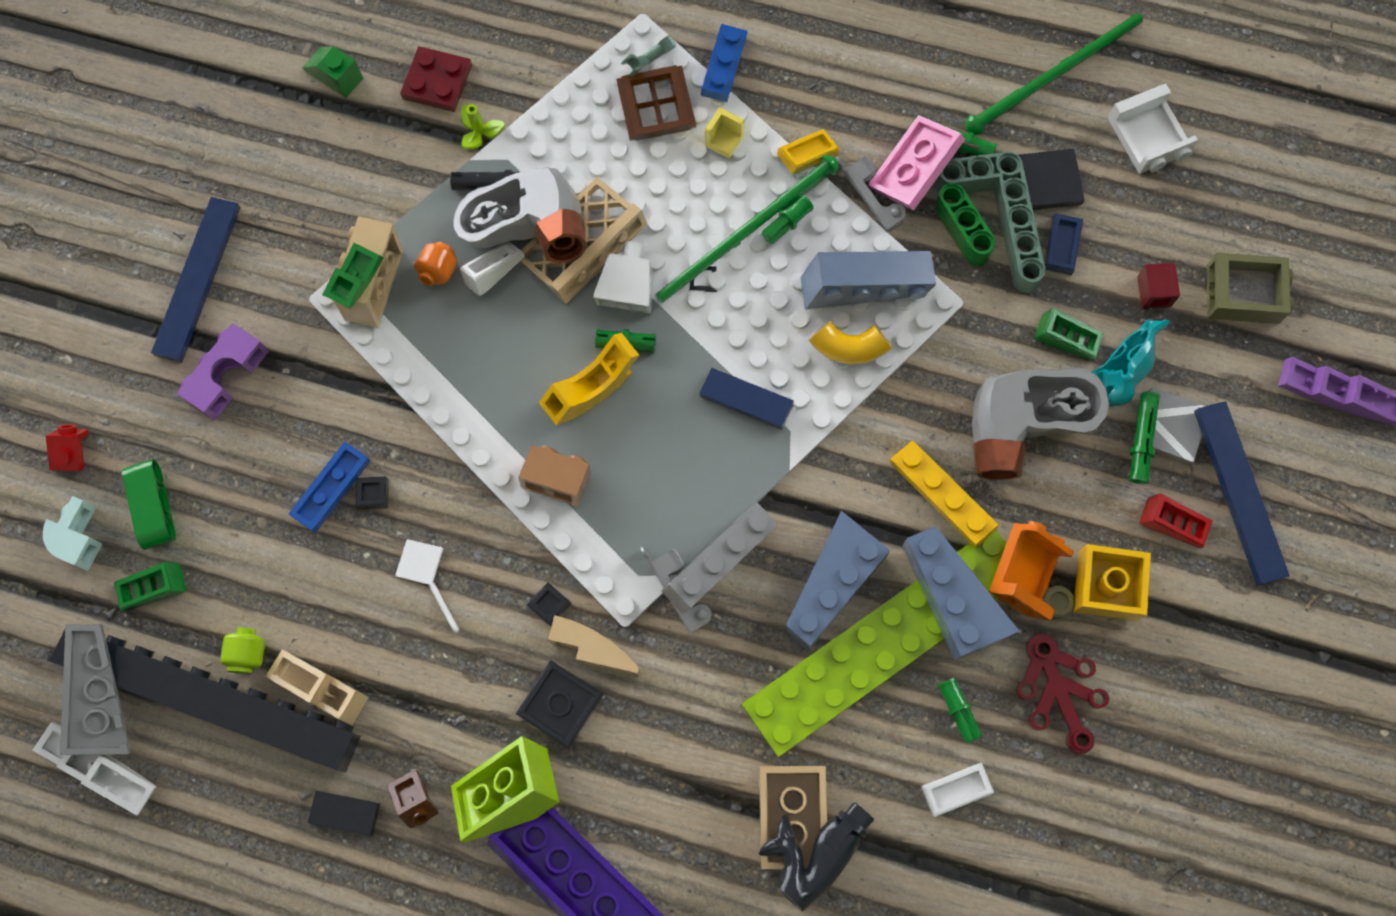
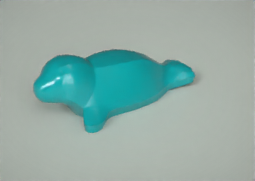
(1130, 363)

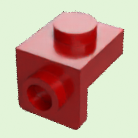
(65, 448)

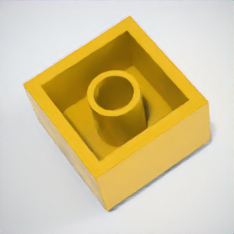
(1112, 582)

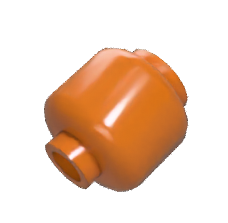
(435, 264)

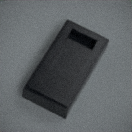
(344, 813)

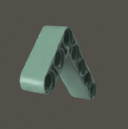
(1009, 209)

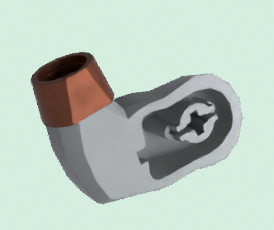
(523, 208)

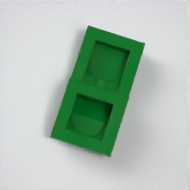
(354, 276)

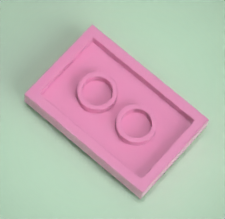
(916, 162)

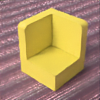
(724, 133)

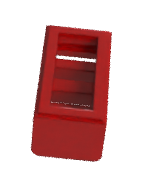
(1157, 513)

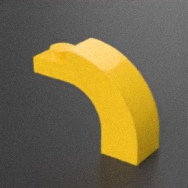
(593, 384)

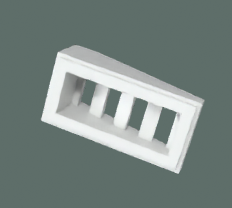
(490, 267)

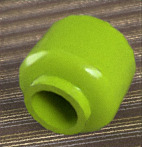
(242, 651)

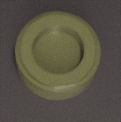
(1061, 600)

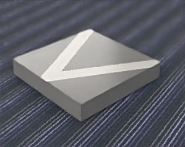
(1176, 428)

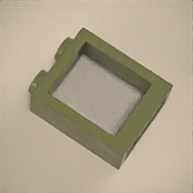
(1249, 288)

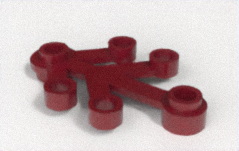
(1059, 687)

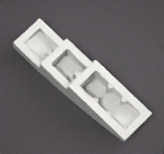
(98, 772)

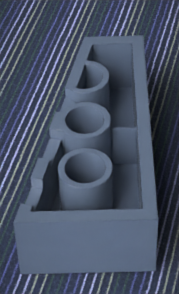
(866, 277)
(839, 573)
(957, 598)

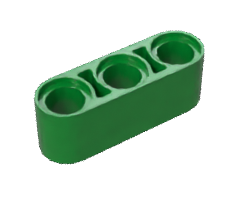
(965, 211)
(148, 504)

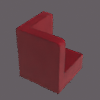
(1158, 285)

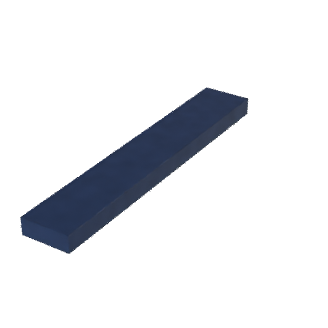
(196, 280)
(1241, 493)

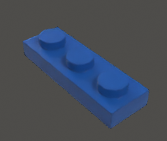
(724, 63)
(329, 487)

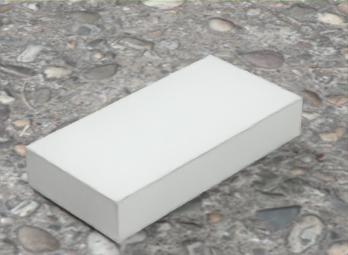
(957, 789)

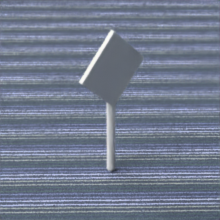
(420, 564)

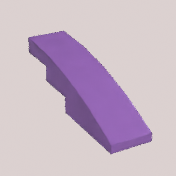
(1334, 389)

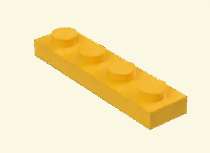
(944, 494)

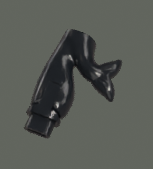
(830, 855)

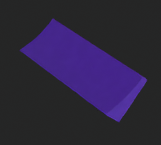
(567, 869)

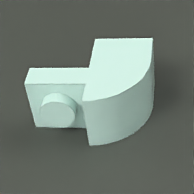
(66, 537)

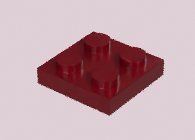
(436, 79)

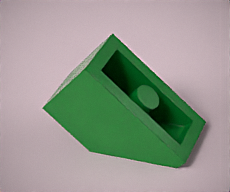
(334, 70)

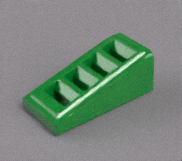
(1054, 338)
(169, 581)

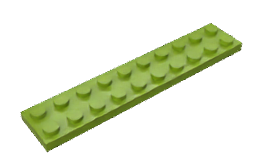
(858, 659)

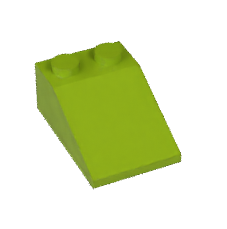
(505, 790)

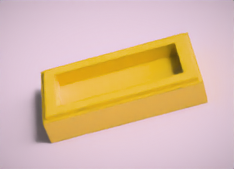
(807, 151)

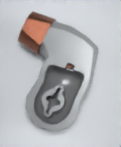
(1031, 406)

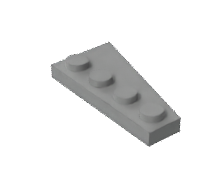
(90, 700)

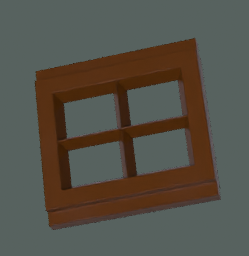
(680, 97)

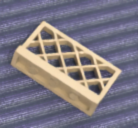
(592, 261)

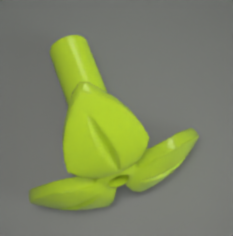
(473, 120)

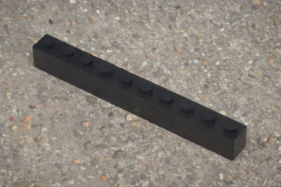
(227, 706)

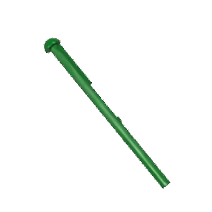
(975, 123)
(829, 166)

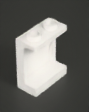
(1150, 130)

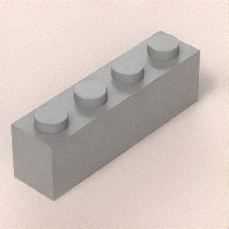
(719, 558)

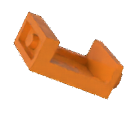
(1027, 569)

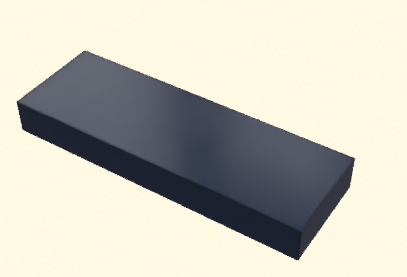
(746, 398)

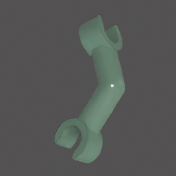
(661, 48)

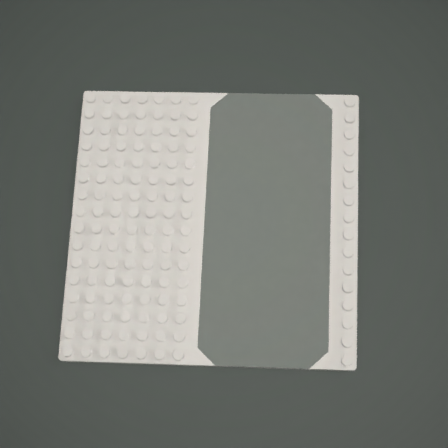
(659, 455)

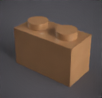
(555, 475)

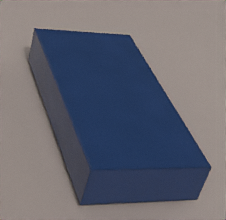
(1063, 244)

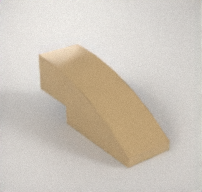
(591, 646)
(317, 687)

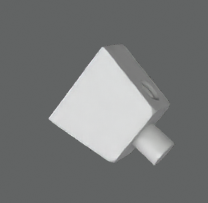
(626, 281)

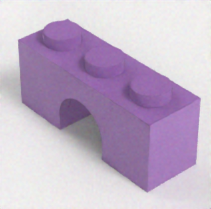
(233, 350)

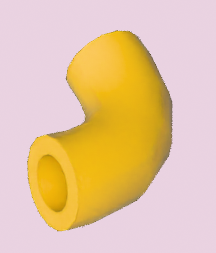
(850, 348)

